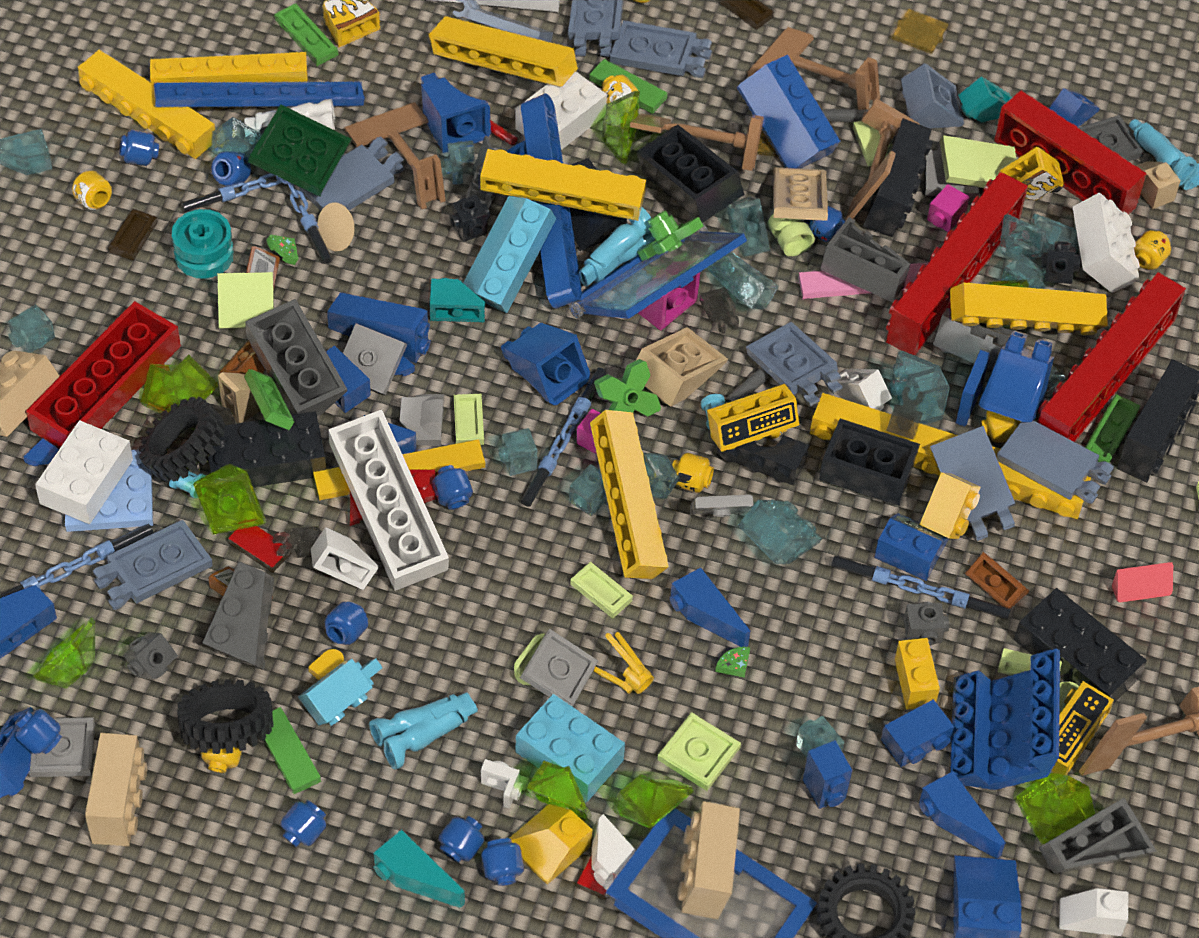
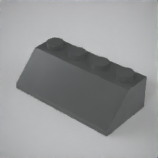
(295, 359)

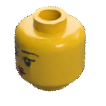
(1152, 249)

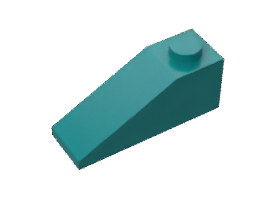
(413, 870)

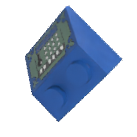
(910, 546)

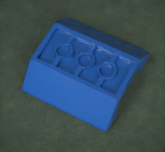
(1007, 725)

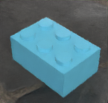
(571, 739)

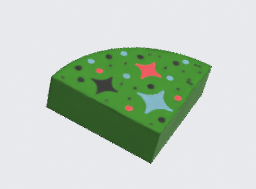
(284, 247)
(734, 662)

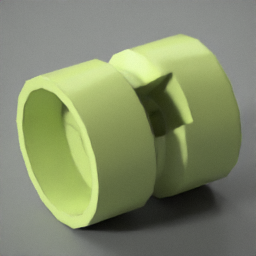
(792, 235)

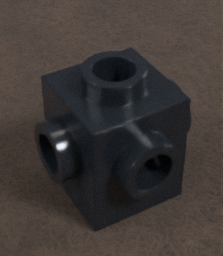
(469, 218)
(1060, 271)

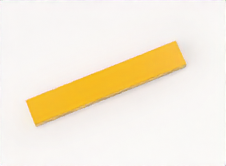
(463, 455)

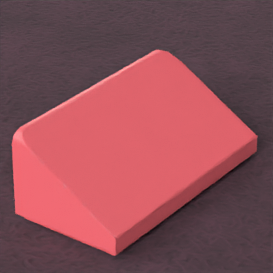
(1143, 582)

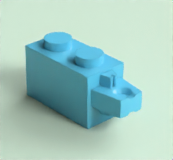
(339, 690)

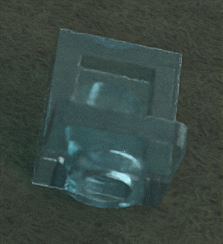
(456, 155)

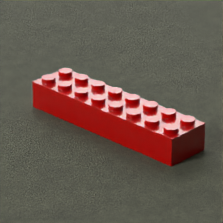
(955, 263)
(1113, 358)

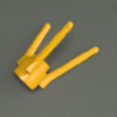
(636, 675)

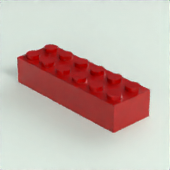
(1084, 161)
(104, 374)

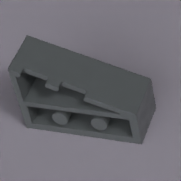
(865, 263)
(969, 340)
(243, 616)
(1099, 840)

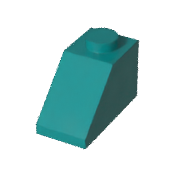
(983, 100)
(454, 302)

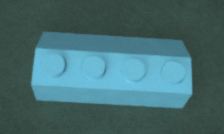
(509, 251)

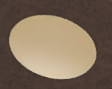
(336, 226)

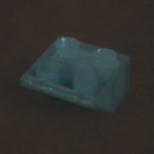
(924, 377)
(779, 530)

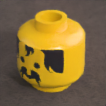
(693, 472)

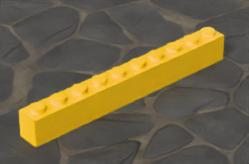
(1022, 488)

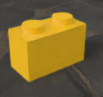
(950, 506)
(916, 672)

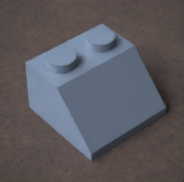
(931, 99)

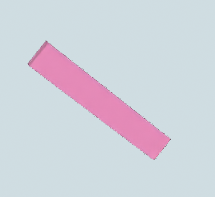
(822, 284)

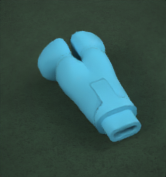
(1164, 151)
(617, 249)
(420, 726)

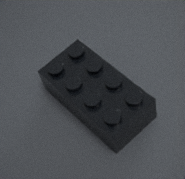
(690, 173)
(894, 194)
(1160, 422)
(272, 452)
(1085, 645)

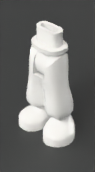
(321, 112)

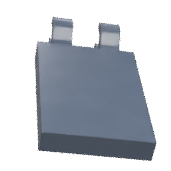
(474, 12)
(595, 21)
(660, 49)
(359, 176)
(795, 361)
(974, 460)
(1054, 461)
(152, 564)

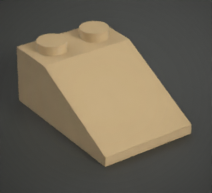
(680, 365)

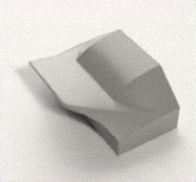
(424, 416)

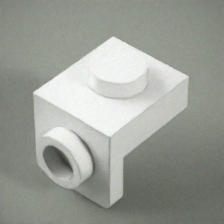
(502, 777)

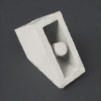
(864, 387)
(342, 559)
(609, 850)
(1095, 912)

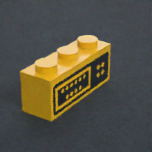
(753, 417)
(1078, 723)

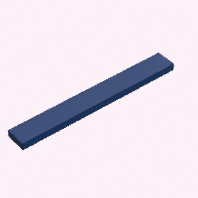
(256, 94)

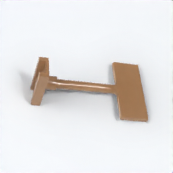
(794, 42)
(886, 121)
(748, 141)
(426, 172)
(1124, 733)

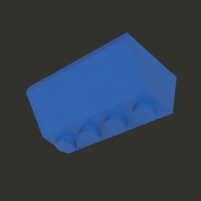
(790, 114)

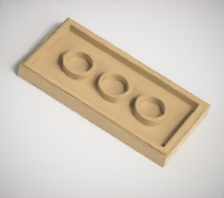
(800, 194)

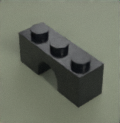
(780, 462)

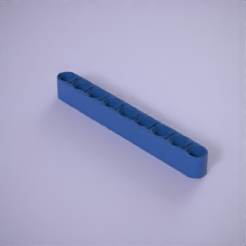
(559, 249)

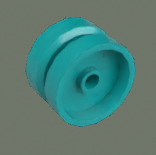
(202, 243)

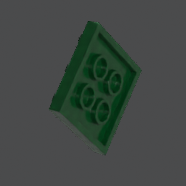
(299, 150)

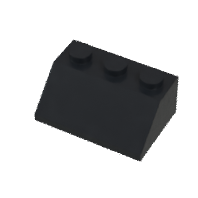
(592, 227)
(869, 461)

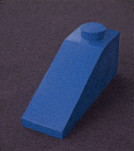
(705, 606)
(14, 758)
(959, 814)

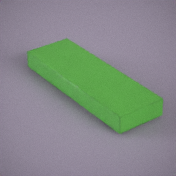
(306, 34)
(650, 95)
(269, 399)
(1113, 428)
(290, 754)

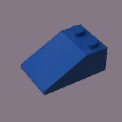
(986, 898)

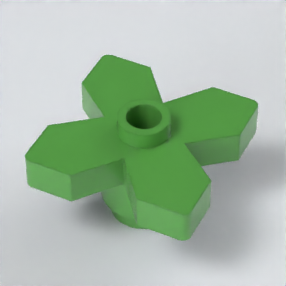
(667, 234)
(627, 392)

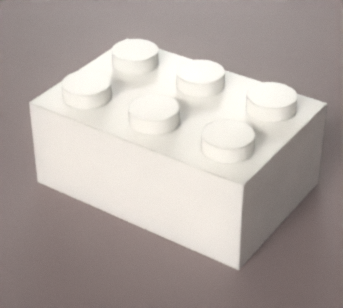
(576, 104)
(1106, 242)
(84, 472)

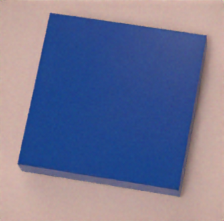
(972, 388)

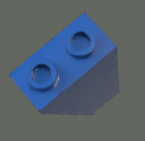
(391, 319)
(23, 616)

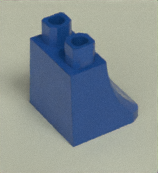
(452, 113)
(548, 361)
(1019, 379)

